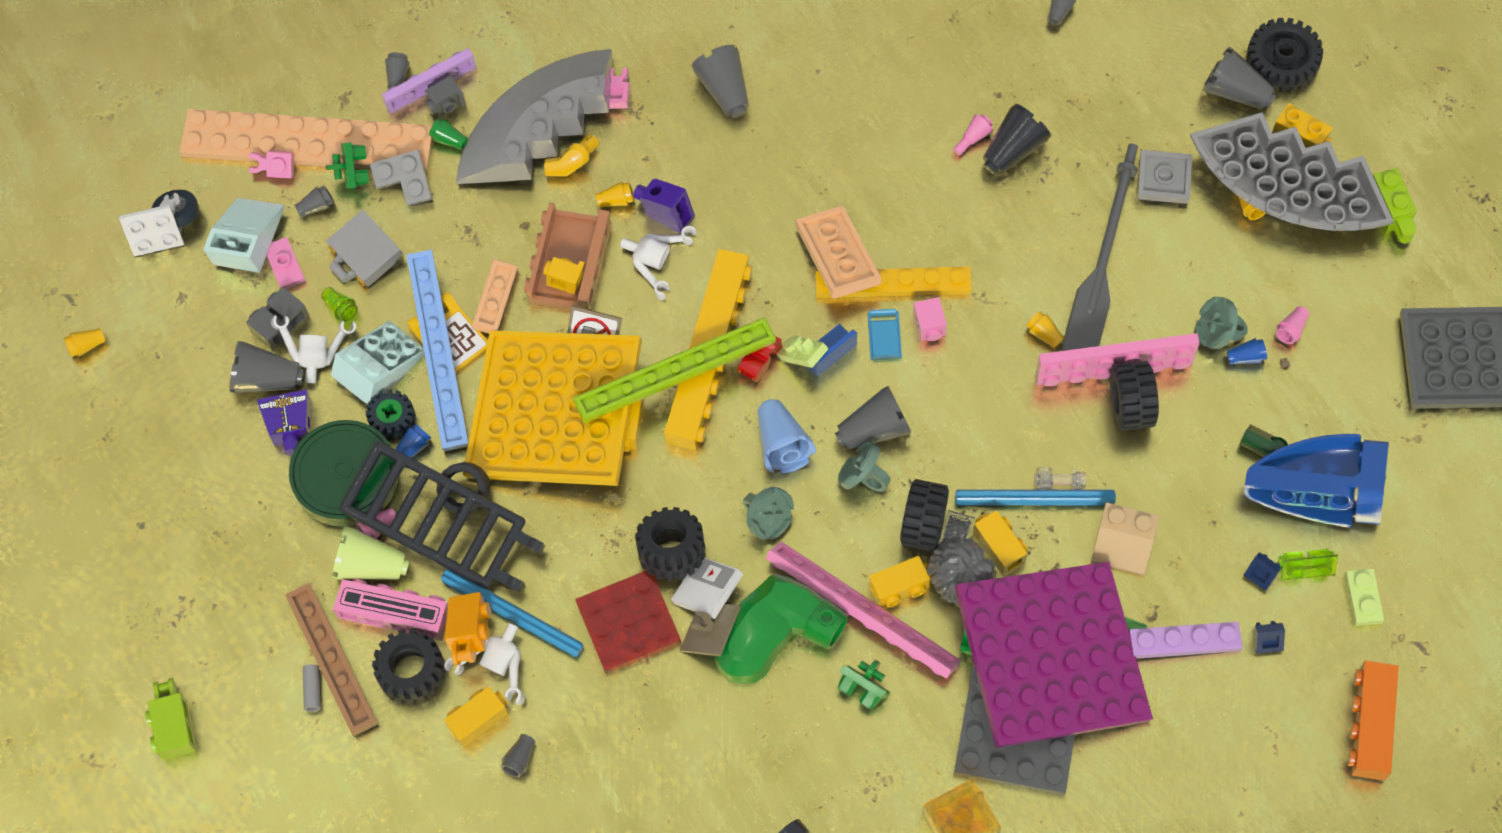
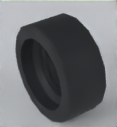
(473, 469)

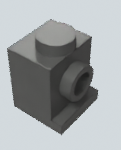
(444, 97)

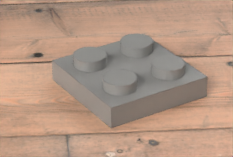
(1164, 176)

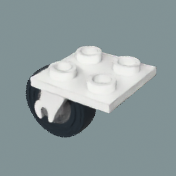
(162, 224)

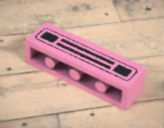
(390, 608)

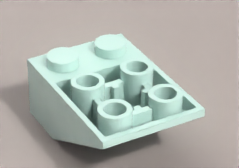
(243, 234)
(376, 361)

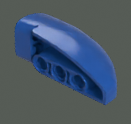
(1323, 479)

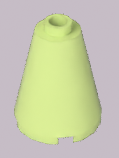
(367, 558)

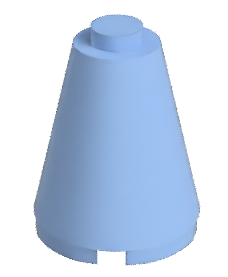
(782, 438)

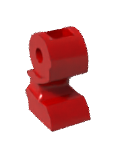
(757, 363)

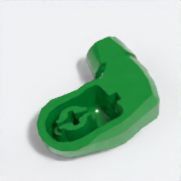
(768, 622)

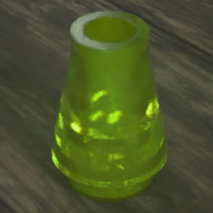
(341, 305)

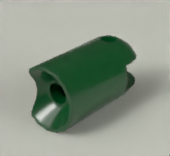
(1261, 441)

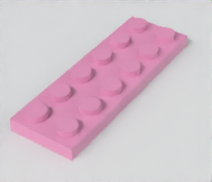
(1098, 361)

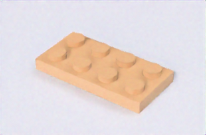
(838, 252)

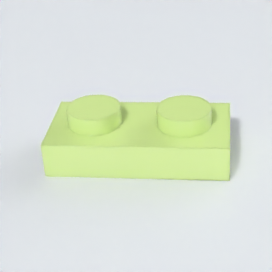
(1364, 597)

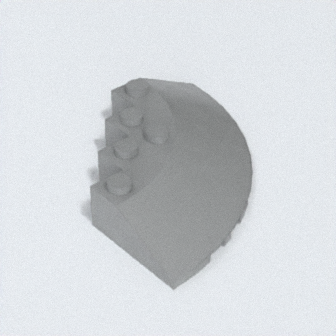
(532, 117)
(1292, 180)

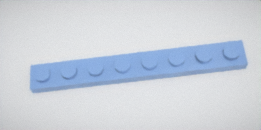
(437, 350)

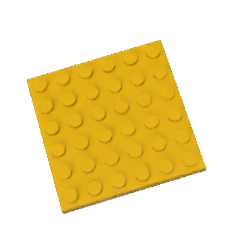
(527, 413)

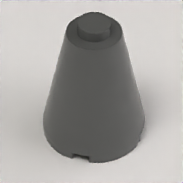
(724, 79)
(1239, 81)
(262, 371)
(873, 421)

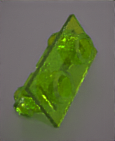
(1317, 564)

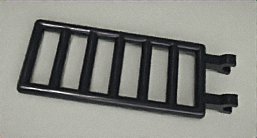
(448, 486)

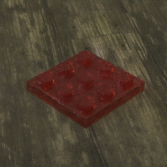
(628, 621)

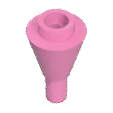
(978, 128)

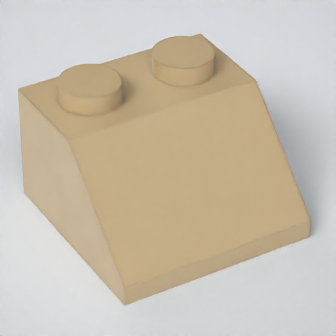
(1125, 538)

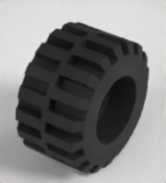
(1134, 395)
(924, 515)
(675, 560)
(400, 647)

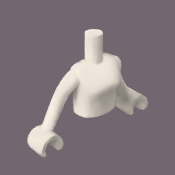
(653, 252)
(312, 348)
(498, 656)

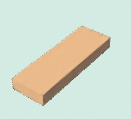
(494, 296)

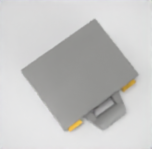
(363, 249)

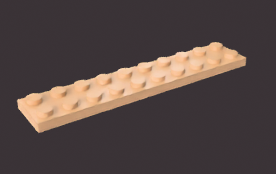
(312, 139)

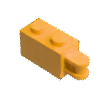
(467, 626)

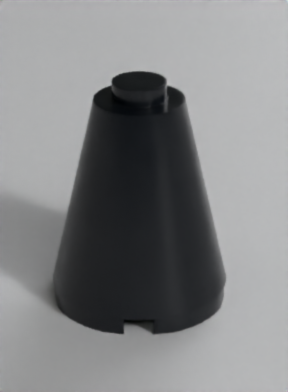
(1014, 140)

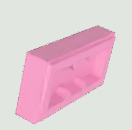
(285, 264)

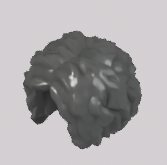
(956, 563)

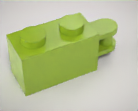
(1398, 203)
(169, 722)

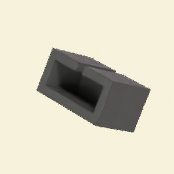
(280, 304)

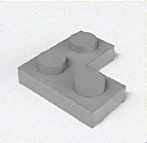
(408, 171)

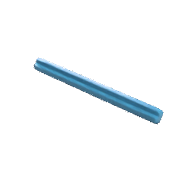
(1034, 497)
(515, 614)

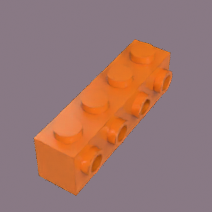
(1374, 720)

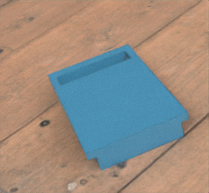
(884, 335)

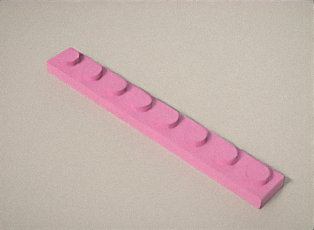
(863, 609)

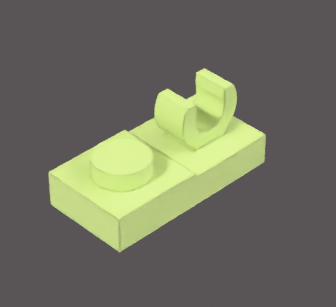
(802, 351)

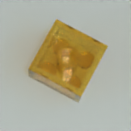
(961, 811)

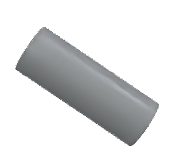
(311, 688)

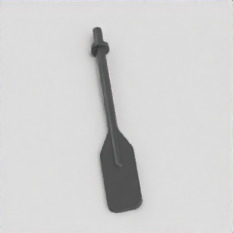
(1093, 296)

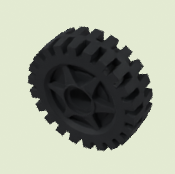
(1286, 38)

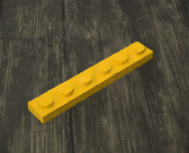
(911, 283)

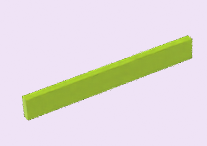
(674, 370)

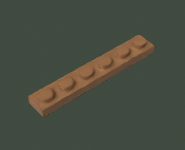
(331, 659)

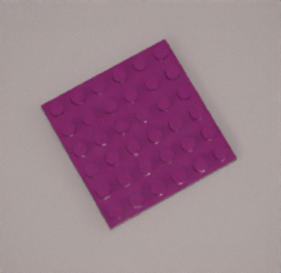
(1052, 654)

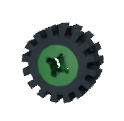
(396, 422)

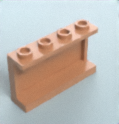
(569, 237)

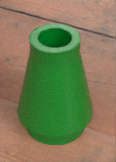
(447, 134)

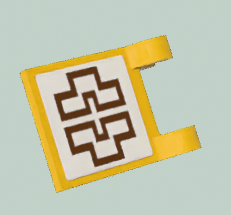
(464, 341)

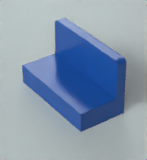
(839, 343)

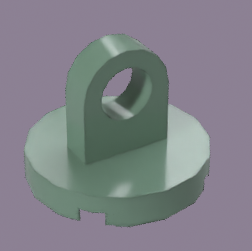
(1219, 323)
(864, 470)
(768, 512)

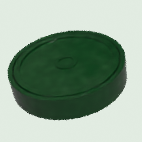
(327, 466)

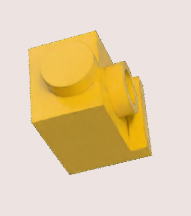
(564, 274)

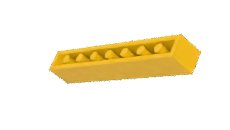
(715, 319)

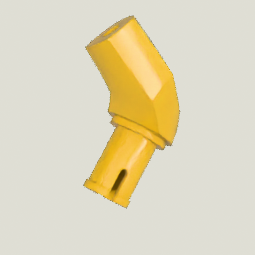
(572, 159)

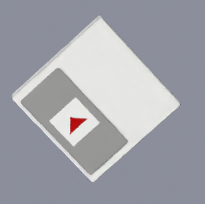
(707, 588)

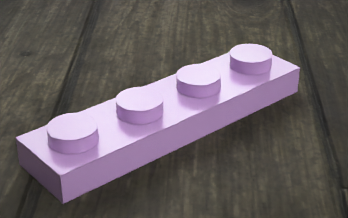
(415, 87)
(1186, 640)

